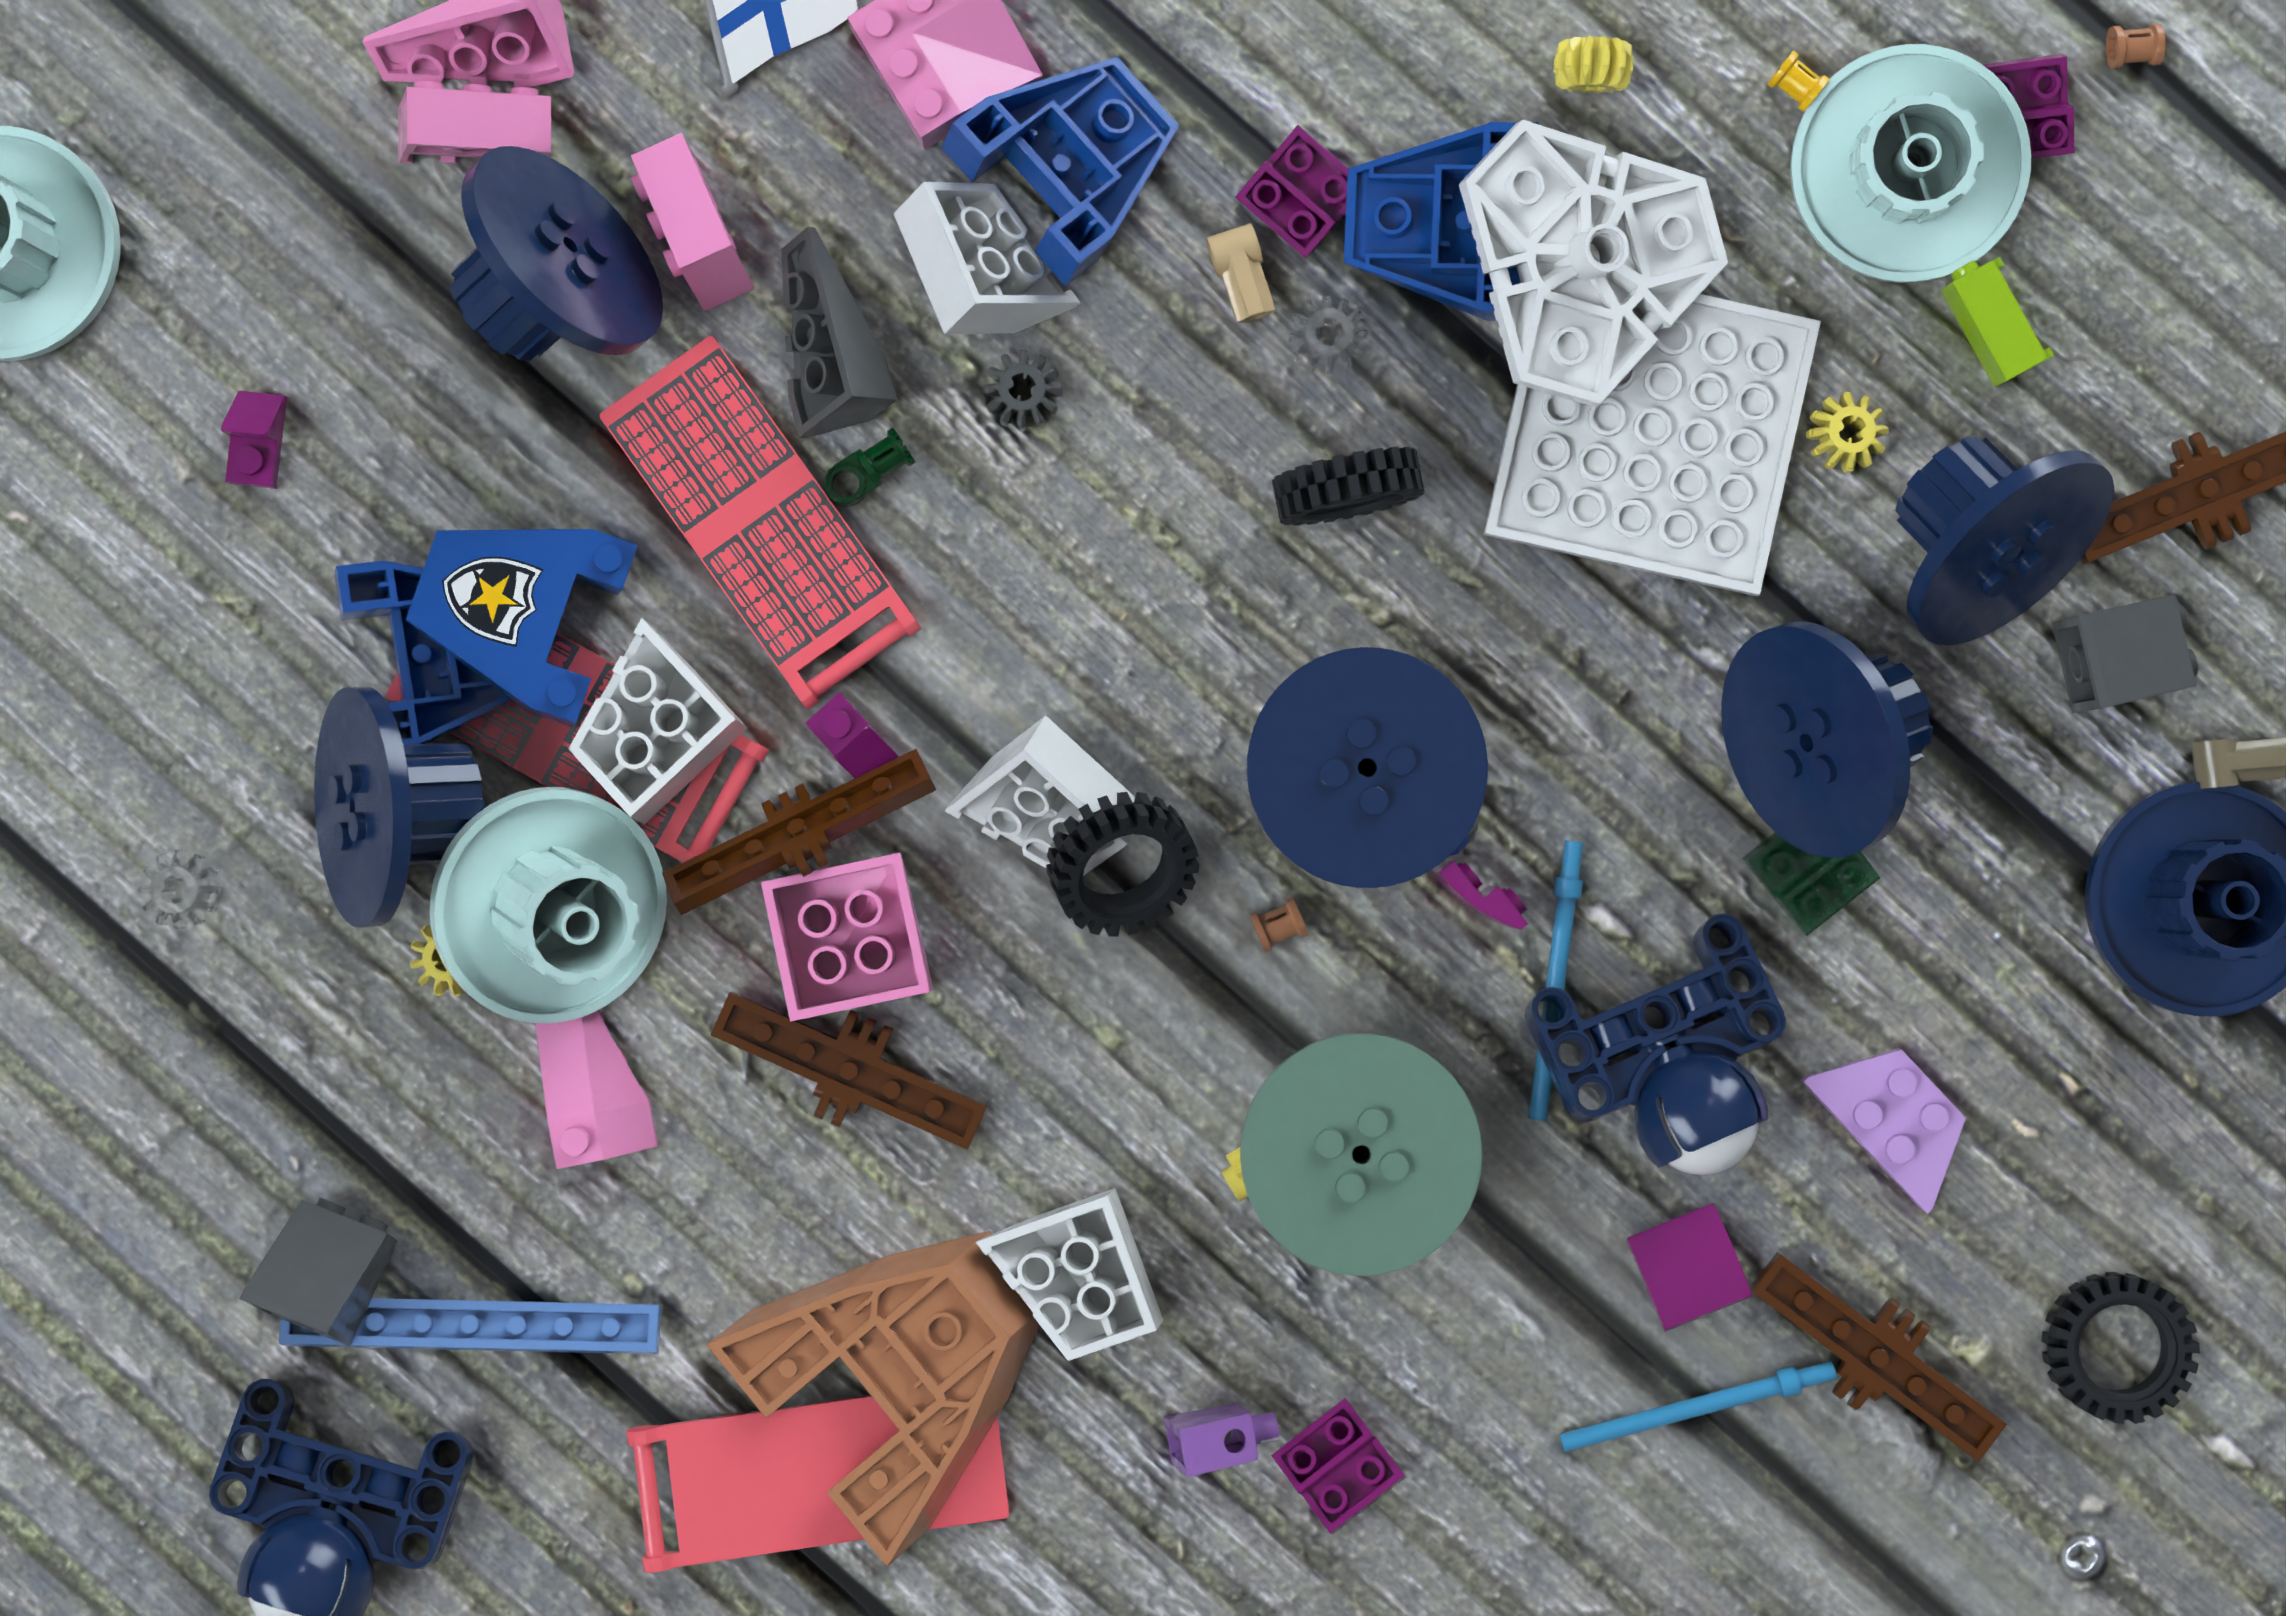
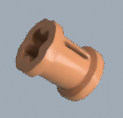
(2135, 45)
(1278, 924)

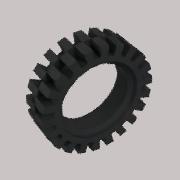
(1348, 486)
(1109, 823)
(2174, 1357)

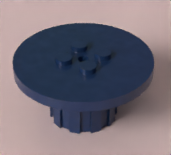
(550, 261)
(1996, 534)
(1822, 736)
(1423, 757)
(383, 804)
(2193, 899)

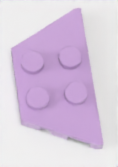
(1895, 1119)

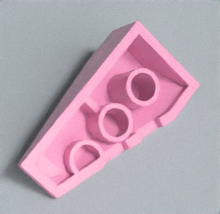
(476, 43)
(591, 1094)

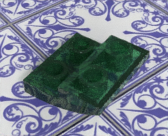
(1809, 885)

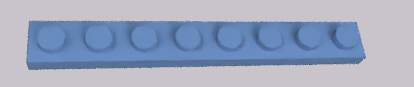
(497, 1327)

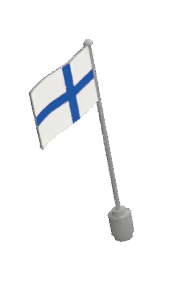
(759, 30)

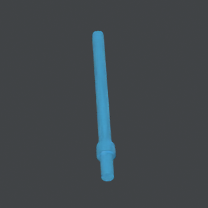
(1567, 888)
(1785, 1382)

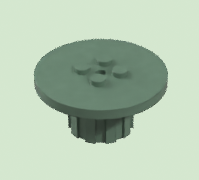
(1369, 1209)

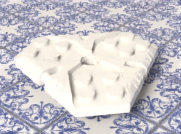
(1572, 317)

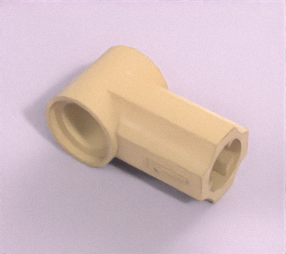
(1238, 262)

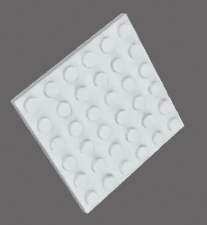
(1676, 461)

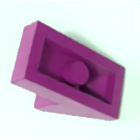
(255, 439)
(850, 737)

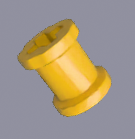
(1798, 81)

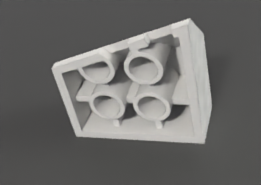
(977, 260)
(653, 727)
(1034, 788)
(1079, 1274)

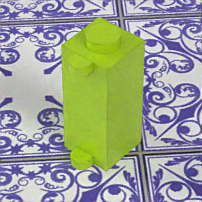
(1993, 321)

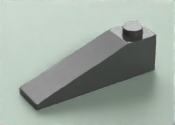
(836, 358)

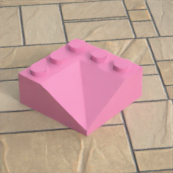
(942, 57)
(846, 937)

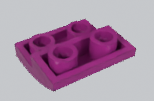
(2042, 96)
(1299, 192)
(1492, 902)
(1689, 1267)
(1338, 1466)

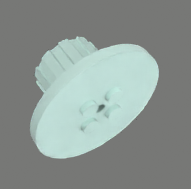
(1866, 195)
(53, 244)
(548, 905)

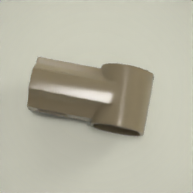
(2230, 762)

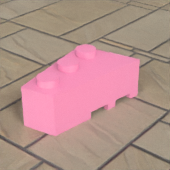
(470, 121)
(690, 222)

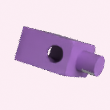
(1199, 1435)

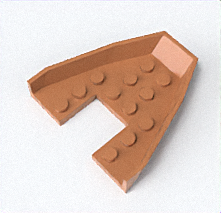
(931, 1343)

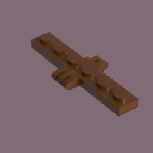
(2202, 491)
(798, 831)
(849, 1069)
(1878, 1356)

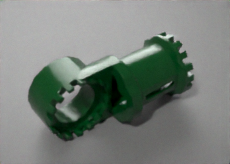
(869, 467)

